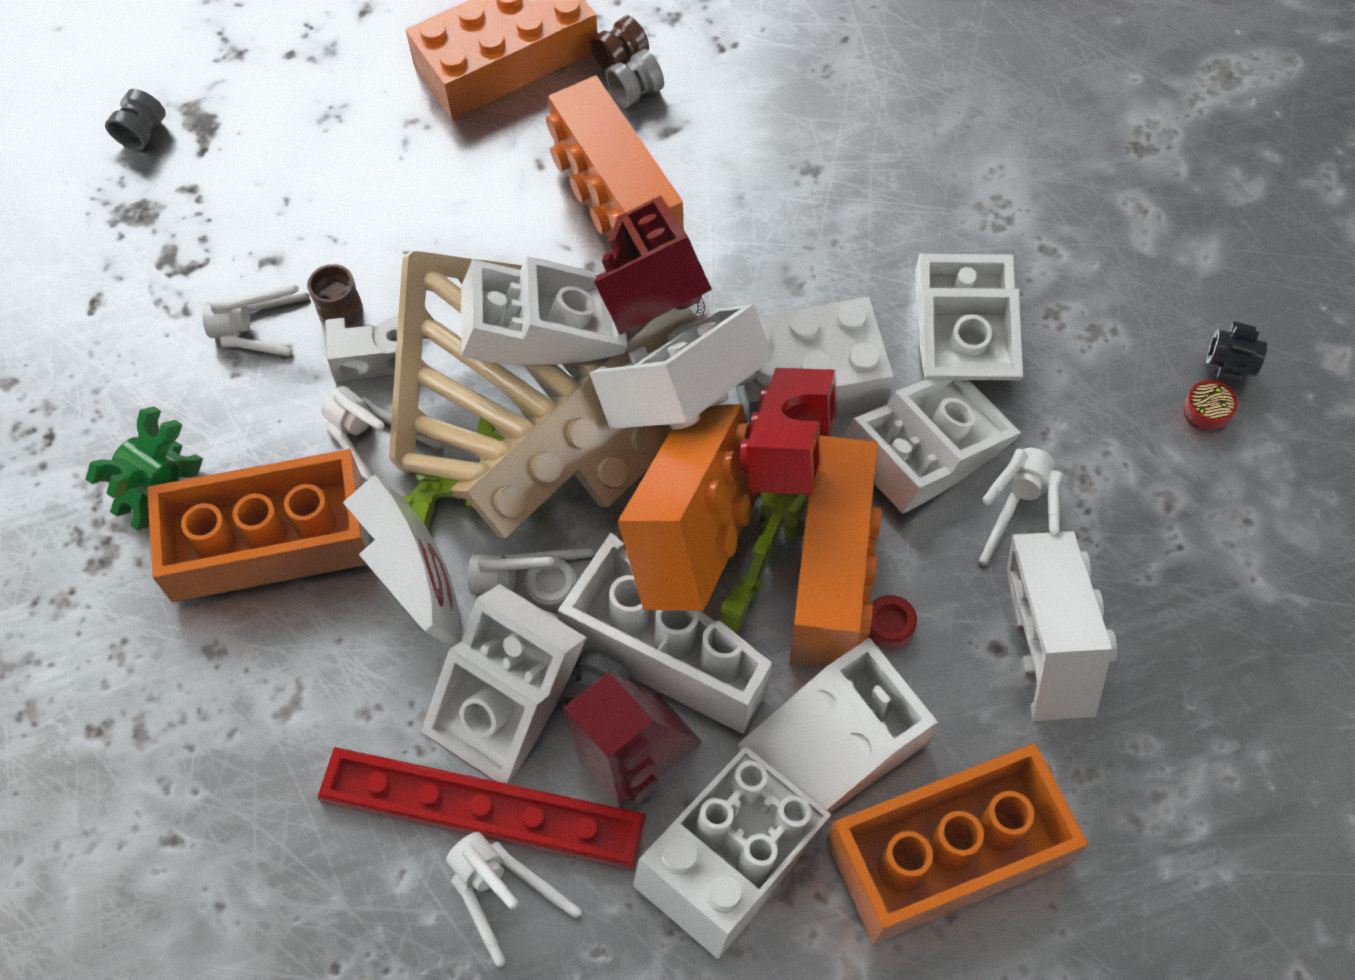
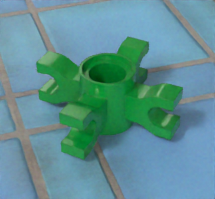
(141, 463)

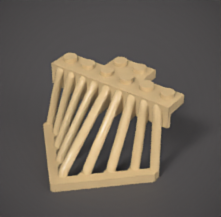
(538, 453)

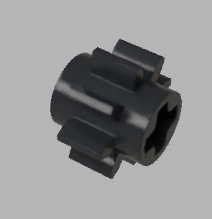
(1236, 352)

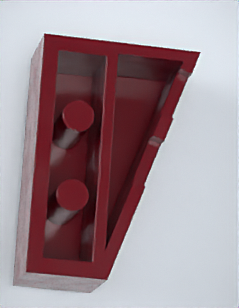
(649, 267)
(626, 737)

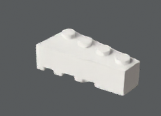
(665, 649)

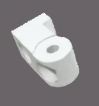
(361, 350)

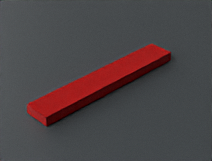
(485, 806)

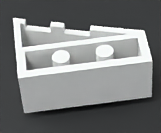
(686, 373)
(1061, 624)

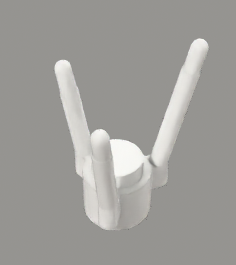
(230, 317)
(354, 415)
(1030, 476)
(494, 569)
(479, 867)

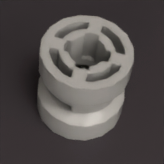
(635, 78)

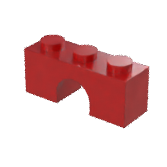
(786, 431)

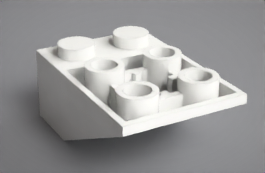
(844, 728)
(729, 851)

